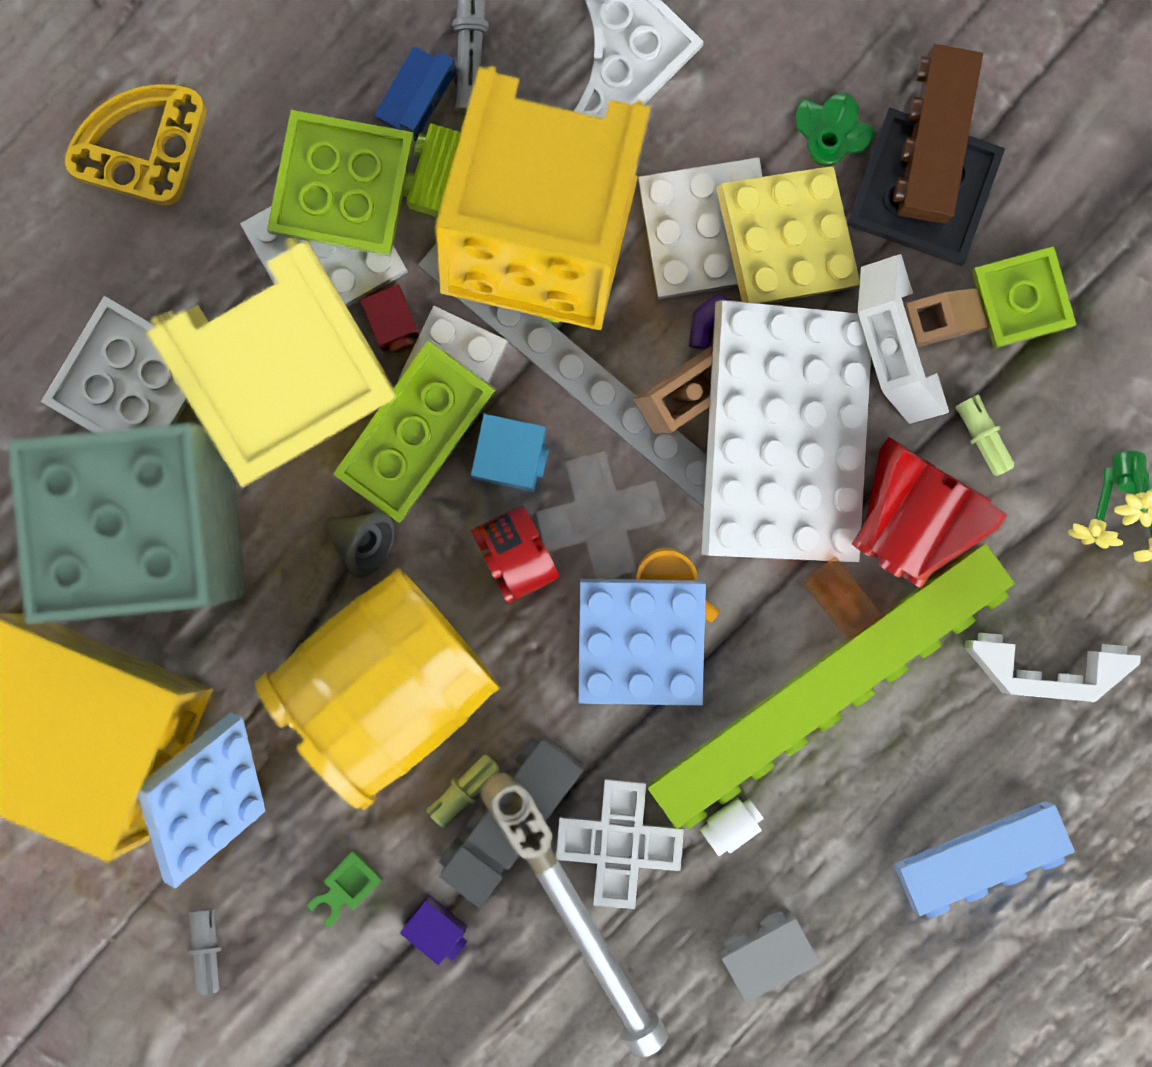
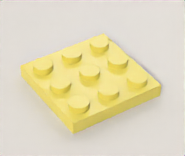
(788, 236)

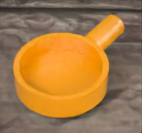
(672, 565)

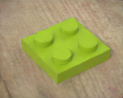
(1024, 297)

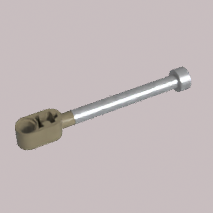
(642, 1029)

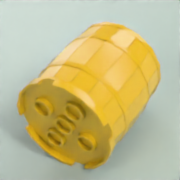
(377, 688)

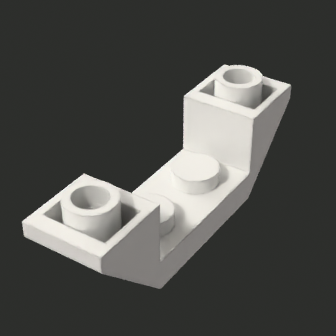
(892, 342)
(1102, 671)

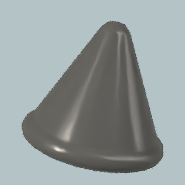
(362, 540)

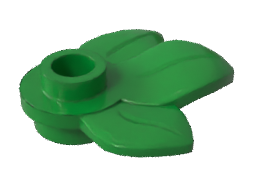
(832, 123)

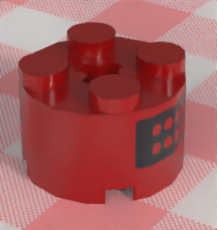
(515, 553)

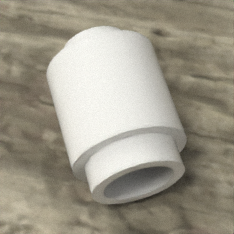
(732, 826)

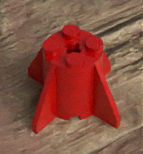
(921, 515)

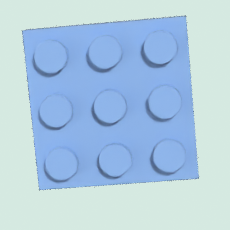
(641, 641)
(201, 799)

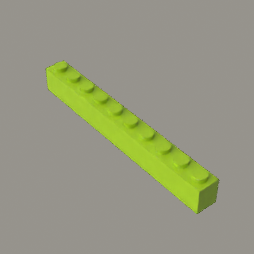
(830, 685)

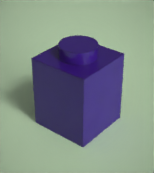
(435, 931)

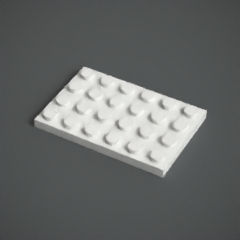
(786, 433)

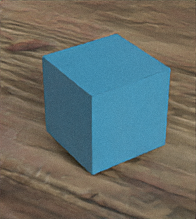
(510, 453)

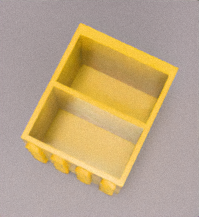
(85, 734)

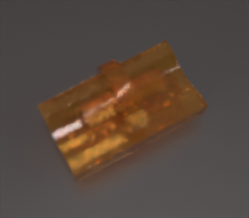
(841, 598)

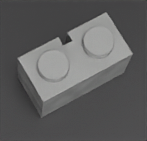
(768, 956)

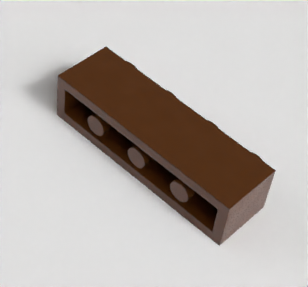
(939, 133)

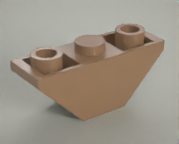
(946, 316)

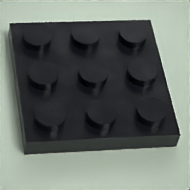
(877, 212)

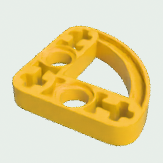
(146, 171)

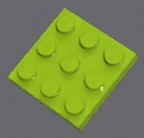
(340, 183)

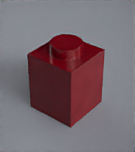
(391, 319)

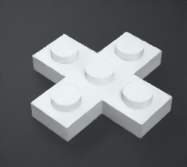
(619, 843)

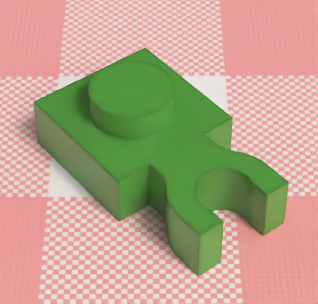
(348, 884)

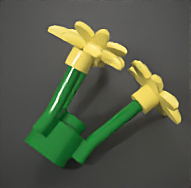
(1131, 476)

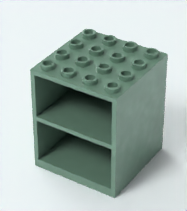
(125, 523)

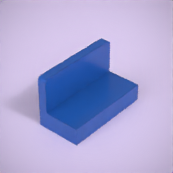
(416, 91)

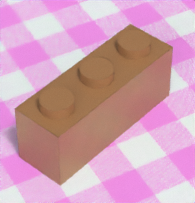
(678, 395)

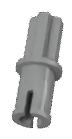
(204, 950)

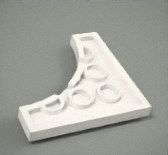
(634, 52)

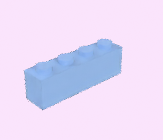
(984, 858)

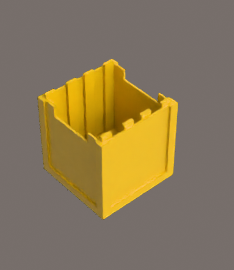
(538, 203)

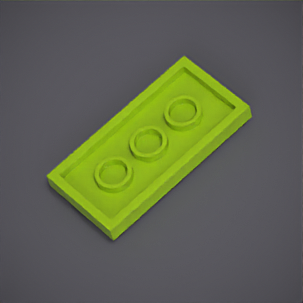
(414, 431)

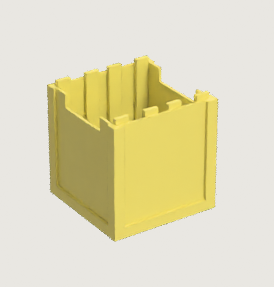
(274, 367)

